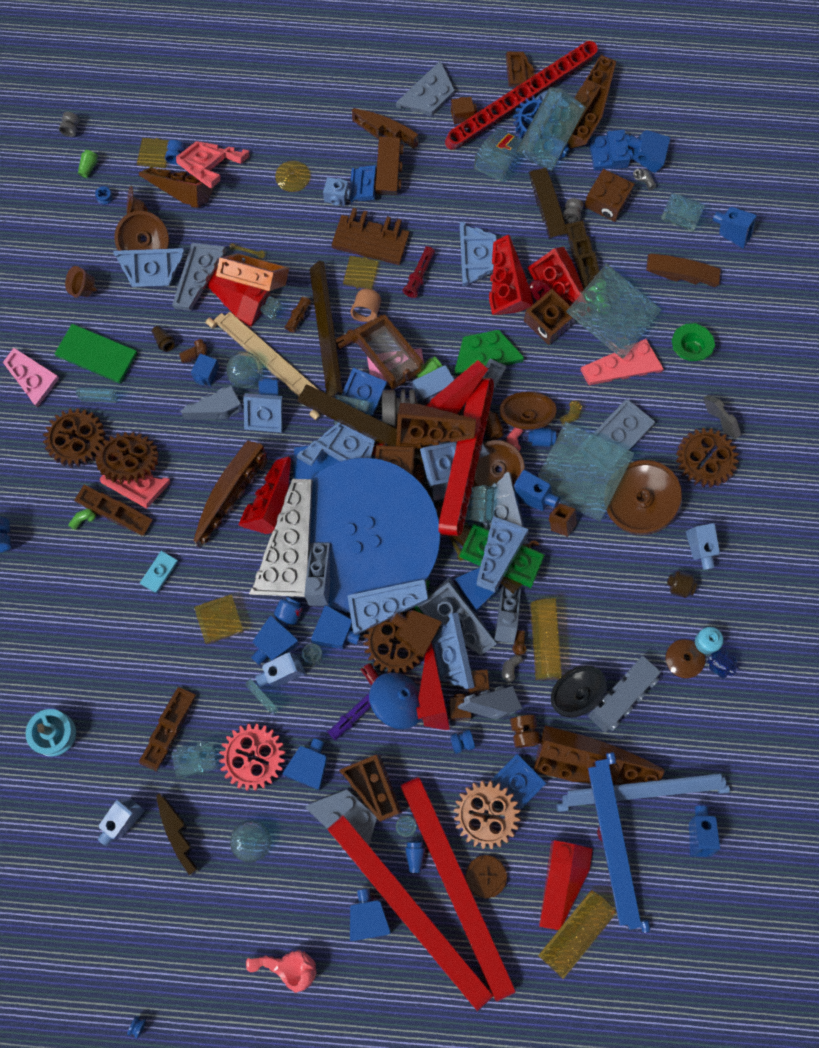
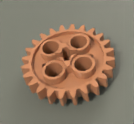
(485, 833)

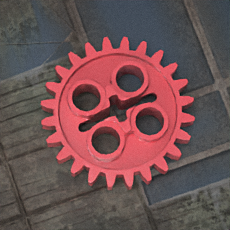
(259, 740)

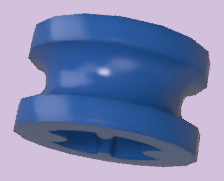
(101, 199)
(136, 1027)

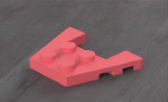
(202, 157)

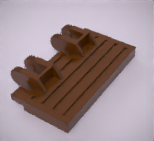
(370, 241)

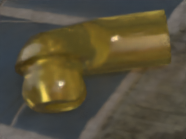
(574, 412)

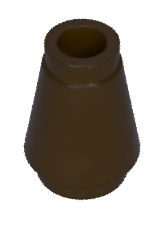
(163, 339)

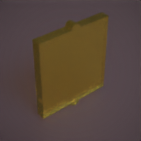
(152, 153)
(360, 272)

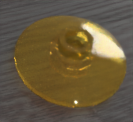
(292, 182)

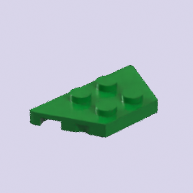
(484, 347)

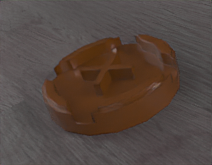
(486, 876)

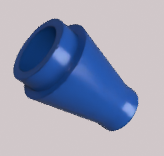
(415, 853)

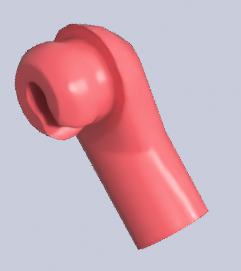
(512, 438)

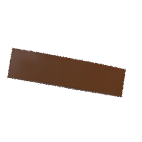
(381, 125)
(681, 268)
(113, 510)
(167, 729)

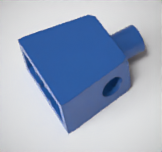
(649, 149)
(736, 225)
(535, 492)
(474, 594)
(334, 630)
(273, 641)
(308, 765)
(703, 834)
(367, 918)

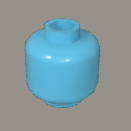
(709, 640)

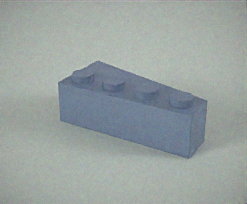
(624, 694)

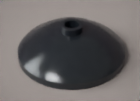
(578, 691)

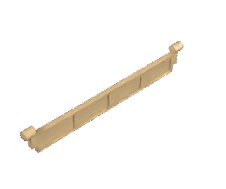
(265, 353)

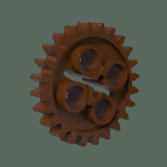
(67, 452)
(127, 458)
(721, 467)
(377, 638)

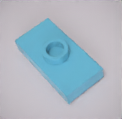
(159, 572)

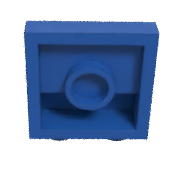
(610, 150)

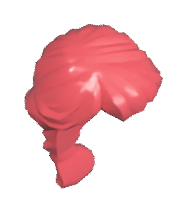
(295, 969)

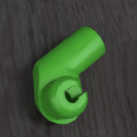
(80, 516)

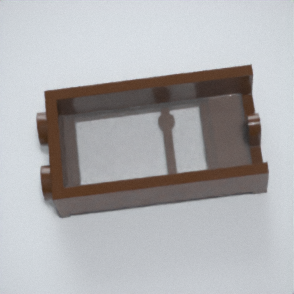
(389, 351)

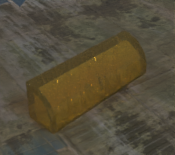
(545, 639)
(577, 934)

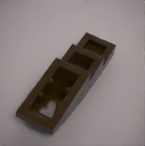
(547, 202)
(582, 252)
(173, 827)

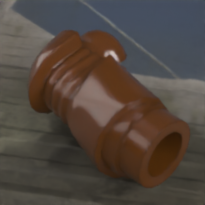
(191, 354)

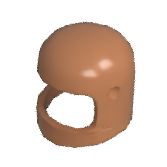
(369, 299)

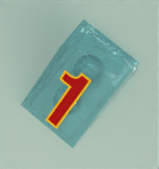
(498, 154)

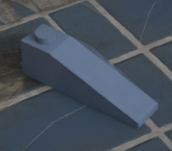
(449, 599)

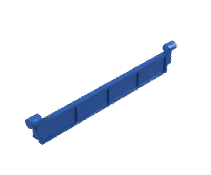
(614, 845)

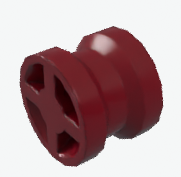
(536, 286)

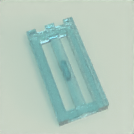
(96, 395)
(261, 697)

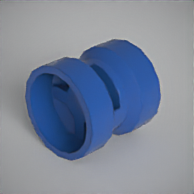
(174, 149)
(467, 741)

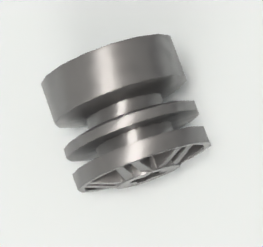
(391, 405)

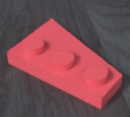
(142, 492)

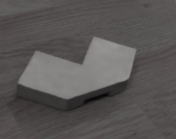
(728, 422)

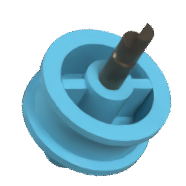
(50, 732)

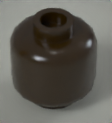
(682, 584)

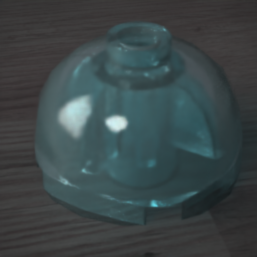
(244, 370)
(250, 841)

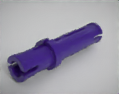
(335, 732)

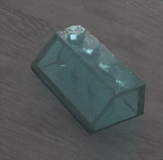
(551, 128)

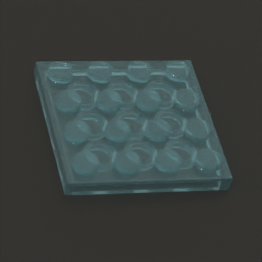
(614, 311)
(585, 470)

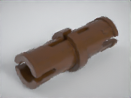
(297, 314)

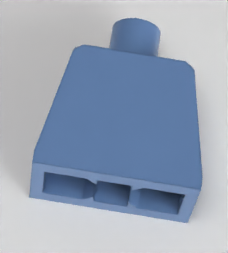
(700, 538)
(287, 668)
(119, 820)

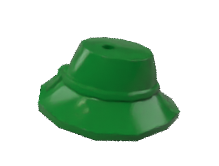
(693, 342)

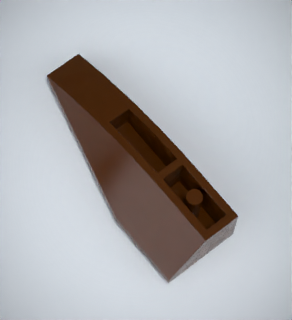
(593, 96)
(229, 488)
(571, 754)

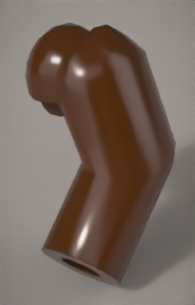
(518, 646)

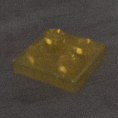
(218, 619)

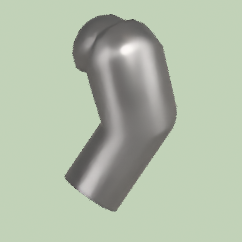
(509, 666)

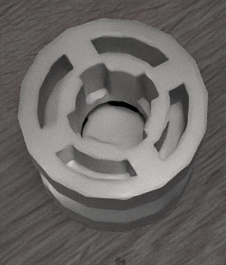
(69, 124)
(573, 209)

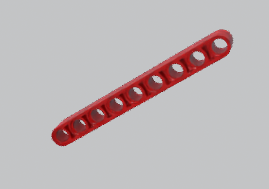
(465, 462)

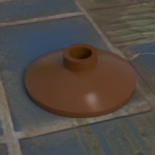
(678, 665)

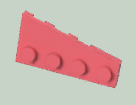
(638, 361)

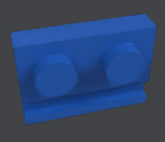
(363, 183)

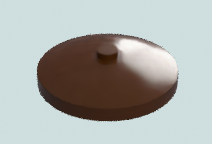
(646, 498)

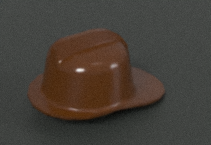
(134, 203)
(79, 282)

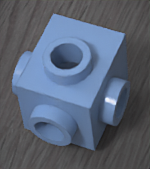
(336, 191)

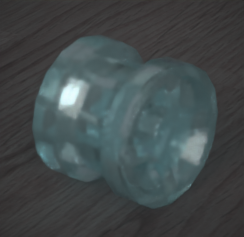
(271, 308)
(313, 651)
(405, 823)

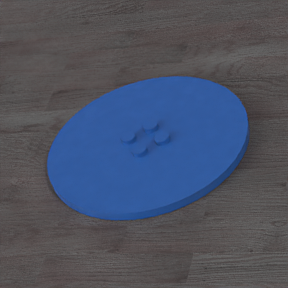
(376, 525)

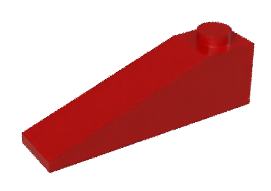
(509, 285)
(270, 499)

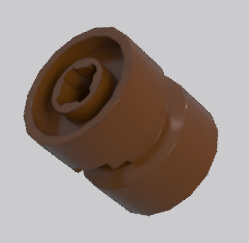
(530, 736)

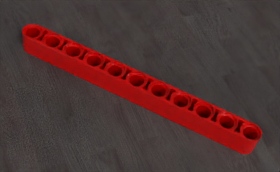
(515, 99)
(458, 889)
(410, 913)

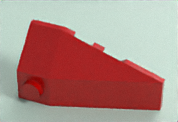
(559, 274)
(239, 298)
(458, 391)
(431, 699)
(564, 878)

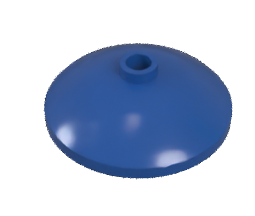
(390, 704)

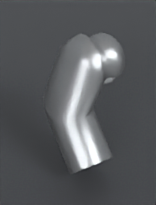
(644, 176)

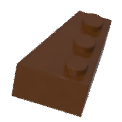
(389, 166)
(373, 786)

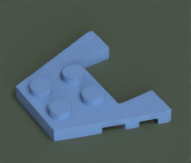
(339, 443)

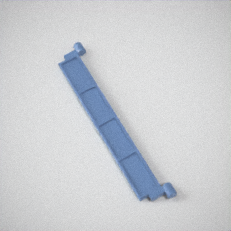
(649, 789)

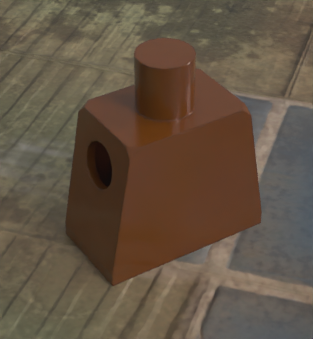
(415, 630)

